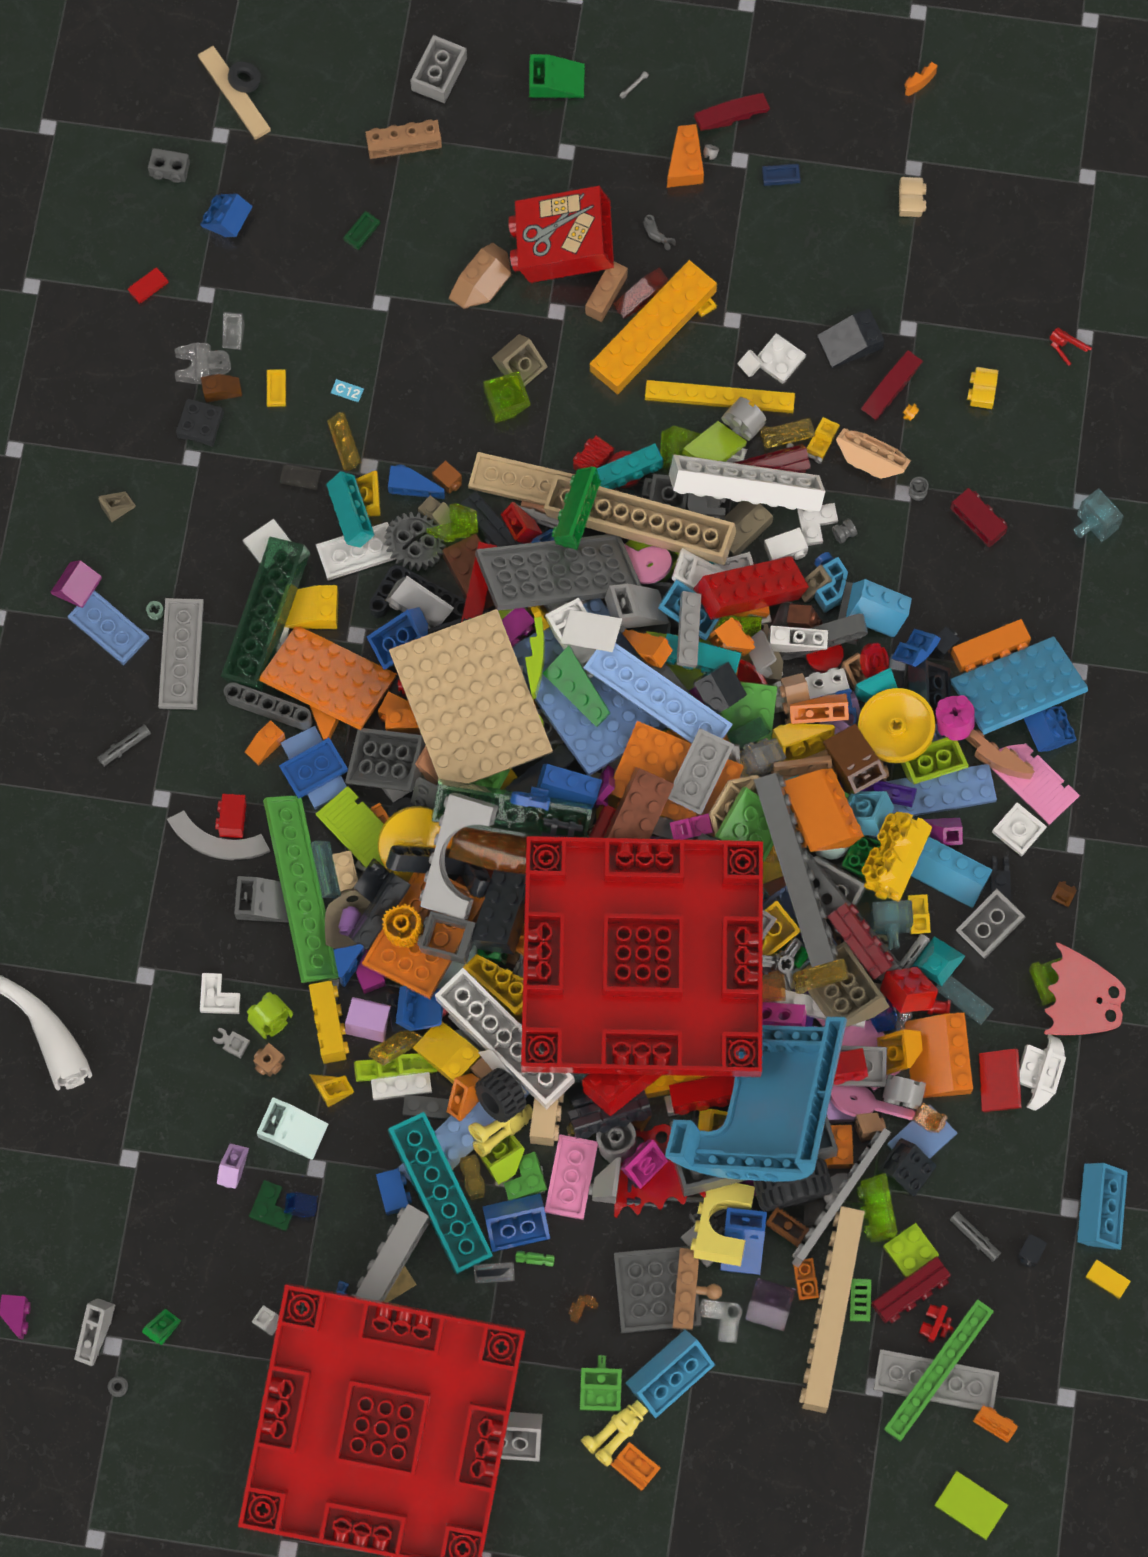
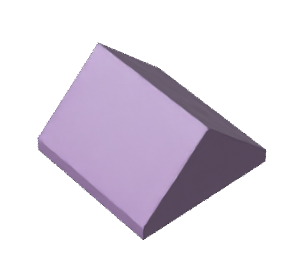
(367, 1019)

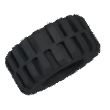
(792, 1193)

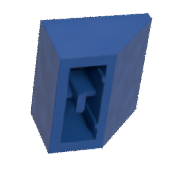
(226, 214)
(1050, 729)

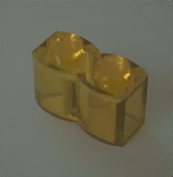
(472, 1174)

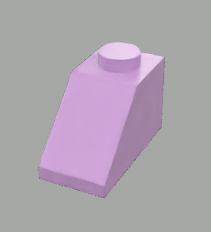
(232, 1166)

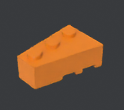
(686, 159)

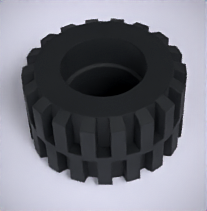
(500, 1095)

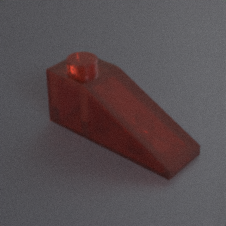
(641, 293)

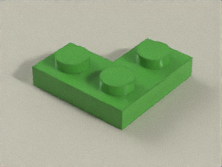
(530, 1182)

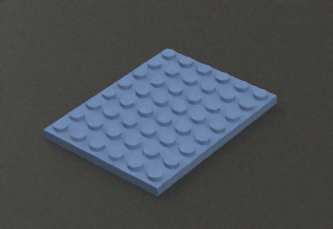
(589, 744)

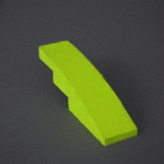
(536, 662)
(403, 1065)

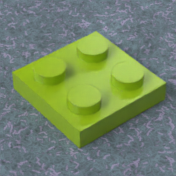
(910, 1250)

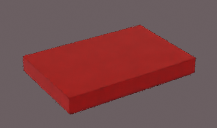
(1000, 1080)

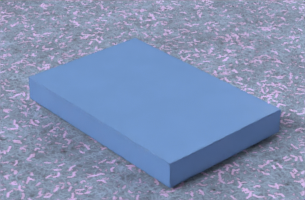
(927, 1141)

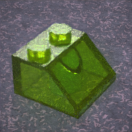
(506, 396)

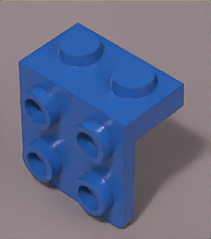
(417, 1011)

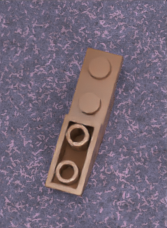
(1005, 761)

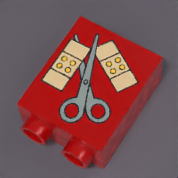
(562, 234)

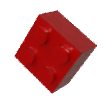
(909, 990)

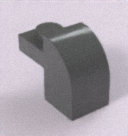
(699, 505)

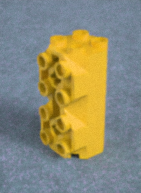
(893, 863)

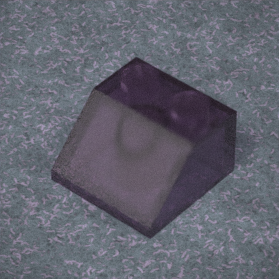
(770, 1304)

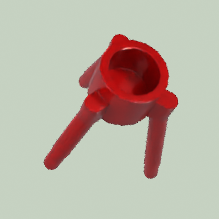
(1060, 337)

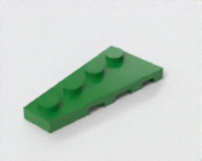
(570, 678)

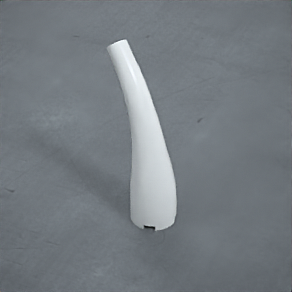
(60, 1050)

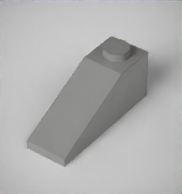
(93, 1330)

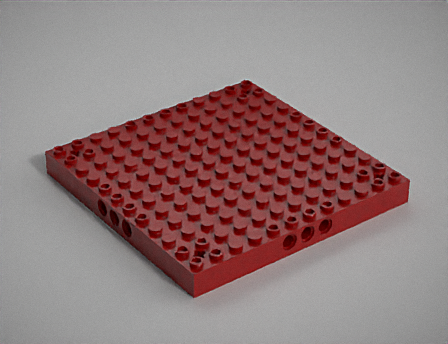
(643, 957)
(381, 1426)

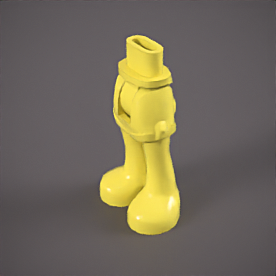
(484, 1143)
(625, 1422)

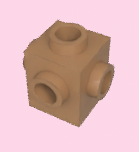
(269, 1054)

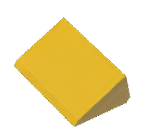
(369, 490)

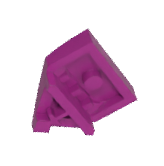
(606, 787)

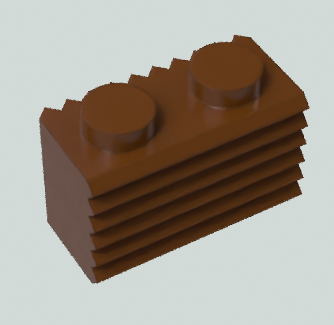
(787, 1227)

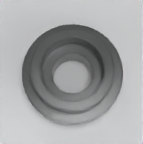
(111, 1386)

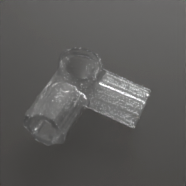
(719, 1310)

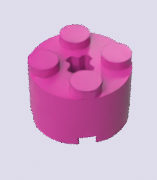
(955, 717)

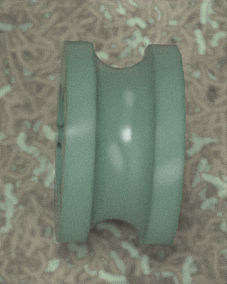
(156, 604)

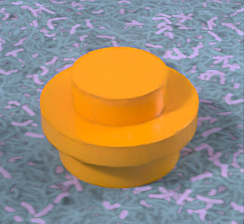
(910, 411)

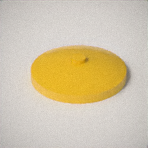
(897, 724)
(408, 828)

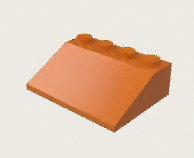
(823, 811)
(945, 1055)

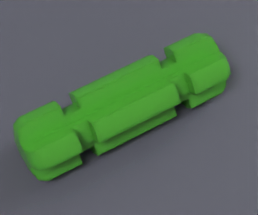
(534, 1258)

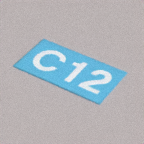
(347, 390)

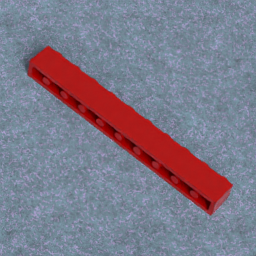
(717, 1090)

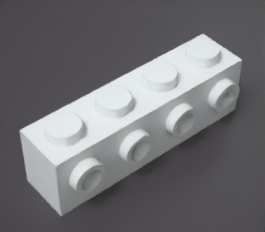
(819, 685)

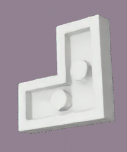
(811, 522)
(213, 1000)

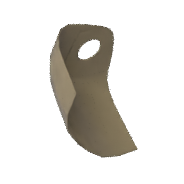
(333, 915)

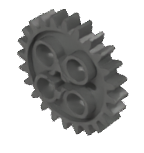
(403, 528)

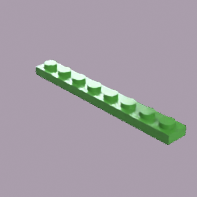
(938, 1370)

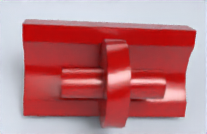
(931, 1331)

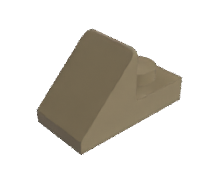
(434, 510)
(815, 580)

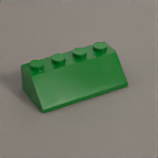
(577, 507)

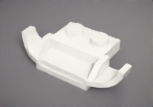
(1042, 1071)

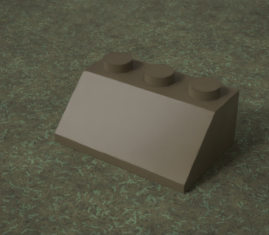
(749, 523)

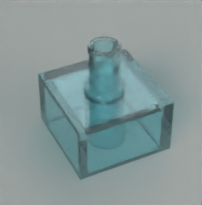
(1098, 516)
(892, 919)

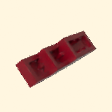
(731, 111)
(892, 385)

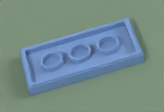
(109, 628)
(299, 744)

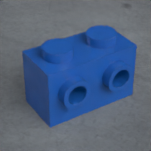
(393, 1191)

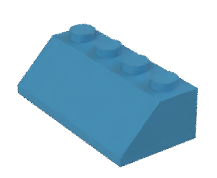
(951, 872)
(1102, 1206)
(670, 1373)

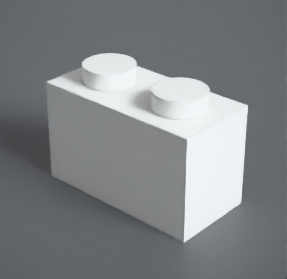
(785, 545)

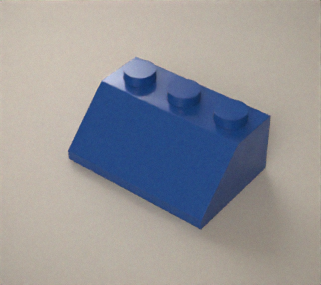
(400, 630)
(569, 784)
(516, 1222)

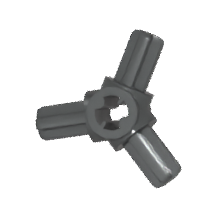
(786, 956)

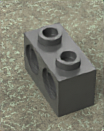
(170, 161)

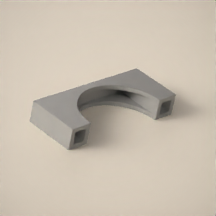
(439, 891)

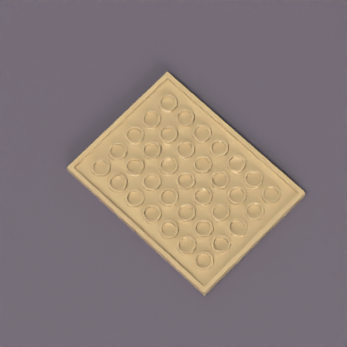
(471, 700)

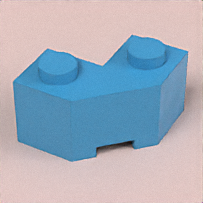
(831, 594)

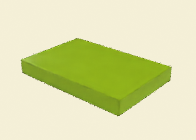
(715, 444)
(971, 1505)

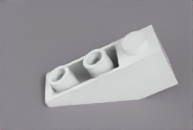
(797, 639)

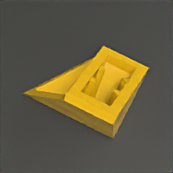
(332, 1088)

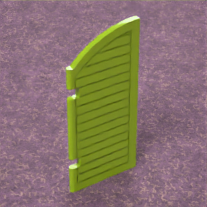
(353, 825)

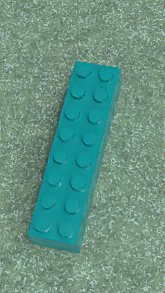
(440, 1193)

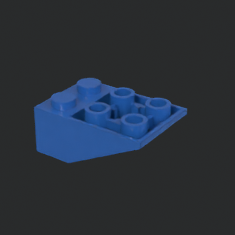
(747, 1226)

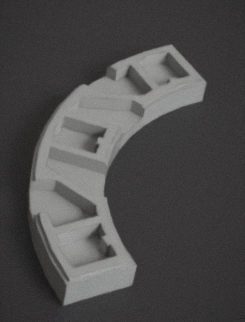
(215, 846)

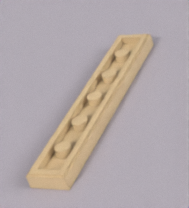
(239, 101)

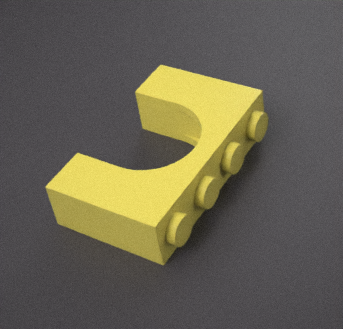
(710, 1244)

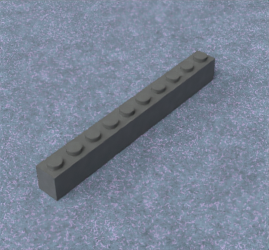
(795, 869)

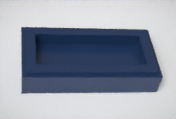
(781, 174)

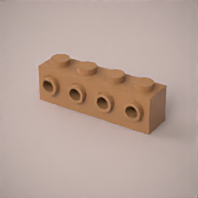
(403, 139)

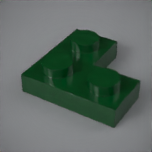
(265, 1207)

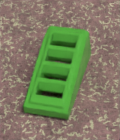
(860, 1282)

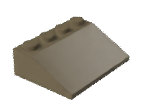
(851, 998)

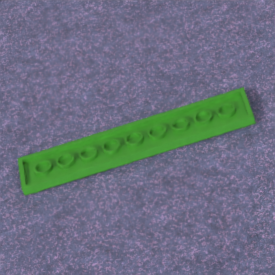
(300, 888)

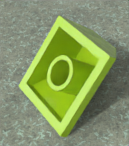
(504, 1159)

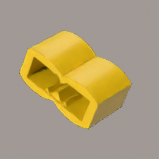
(984, 387)

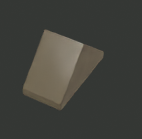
(116, 505)

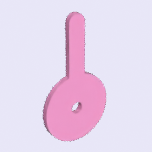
(658, 556)
(864, 1102)

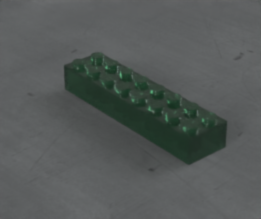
(265, 612)
(514, 818)

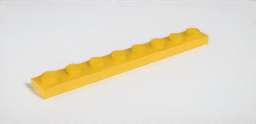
(718, 396)

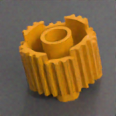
(409, 933)

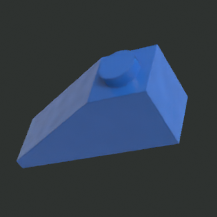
(409, 482)

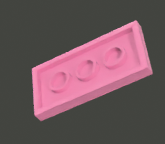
(571, 1177)

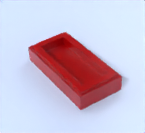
(148, 285)

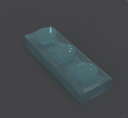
(325, 869)
(965, 1000)

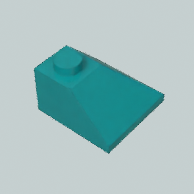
(874, 685)
(938, 961)

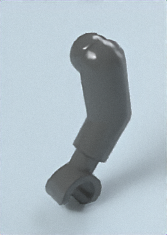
(654, 234)

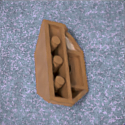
(482, 277)

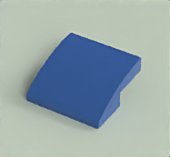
(916, 649)

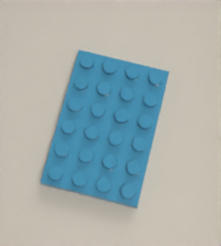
(1020, 684)

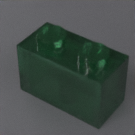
(749, 731)

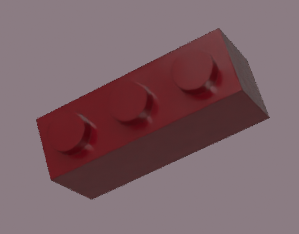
(979, 517)

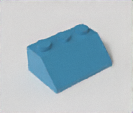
(671, 606)
(881, 607)

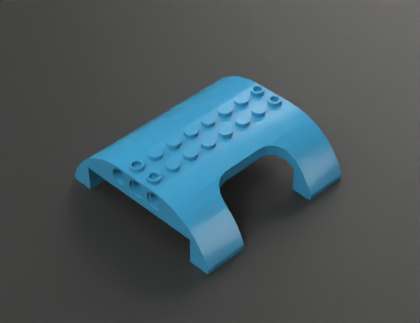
(773, 1118)

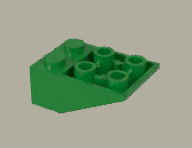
(555, 77)
(858, 855)

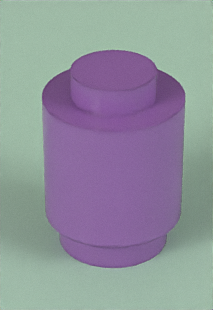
(348, 920)

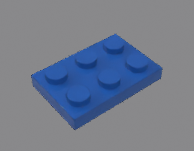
(313, 768)

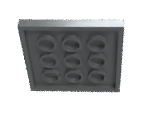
(648, 1289)

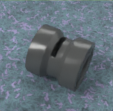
(918, 484)
(844, 531)

